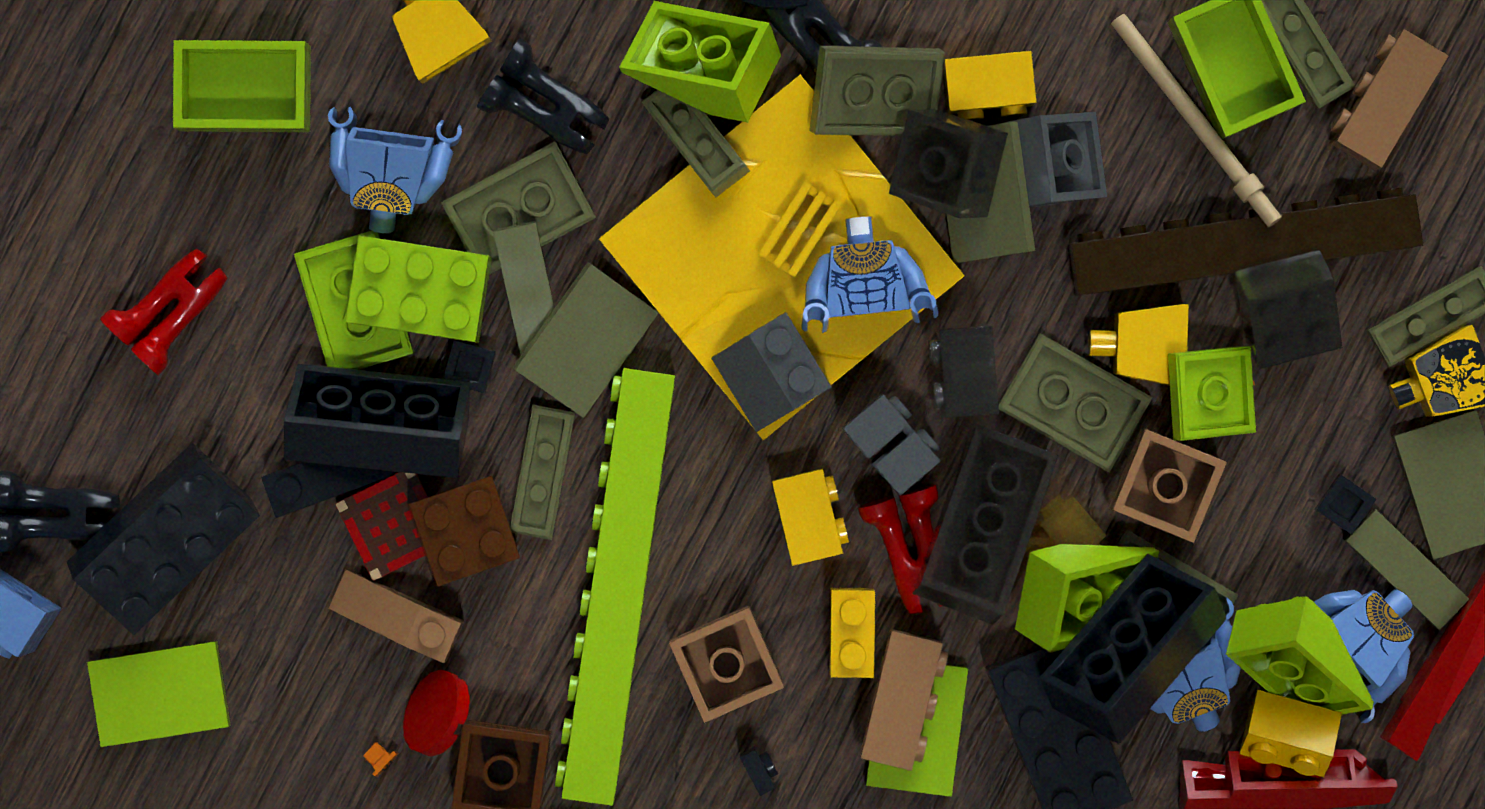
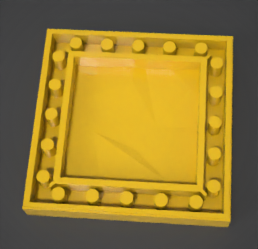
(701, 251)

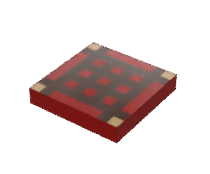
(383, 524)

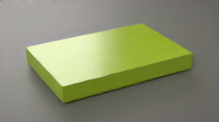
(327, 285)
(158, 694)
(938, 766)

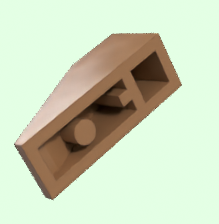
(397, 616)

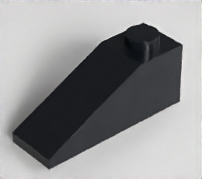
(314, 483)

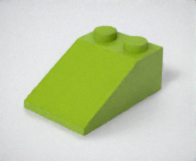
(704, 58)
(1068, 586)
(1298, 655)

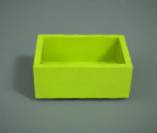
(1236, 63)
(241, 86)
(418, 289)

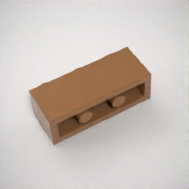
(1387, 98)
(903, 700)

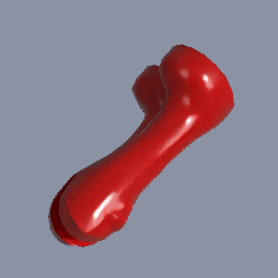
(173, 285)
(885, 517)

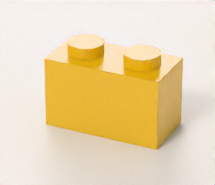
(989, 84)
(809, 517)
(852, 632)
(1290, 733)

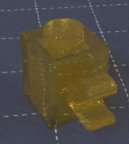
(1066, 523)

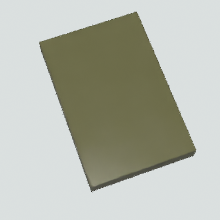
(873, 88)
(528, 191)
(1009, 219)
(585, 340)
(1074, 402)
(1446, 481)

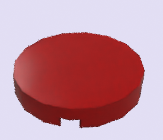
(434, 713)

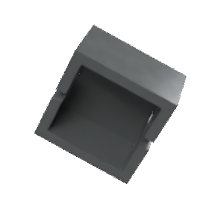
(905, 460)

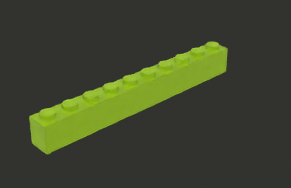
(617, 586)

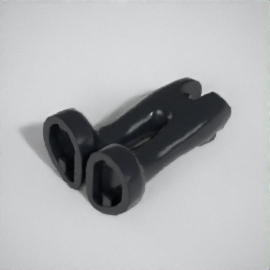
(795, 30)
(503, 96)
(18, 494)

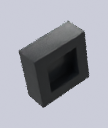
(470, 364)
(1345, 504)
(760, 769)

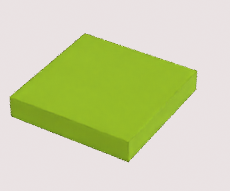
(1211, 393)

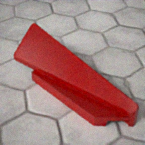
(1440, 677)
(1255, 785)

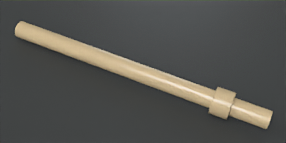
(1246, 186)

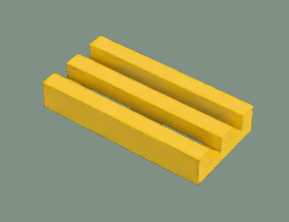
(819, 198)

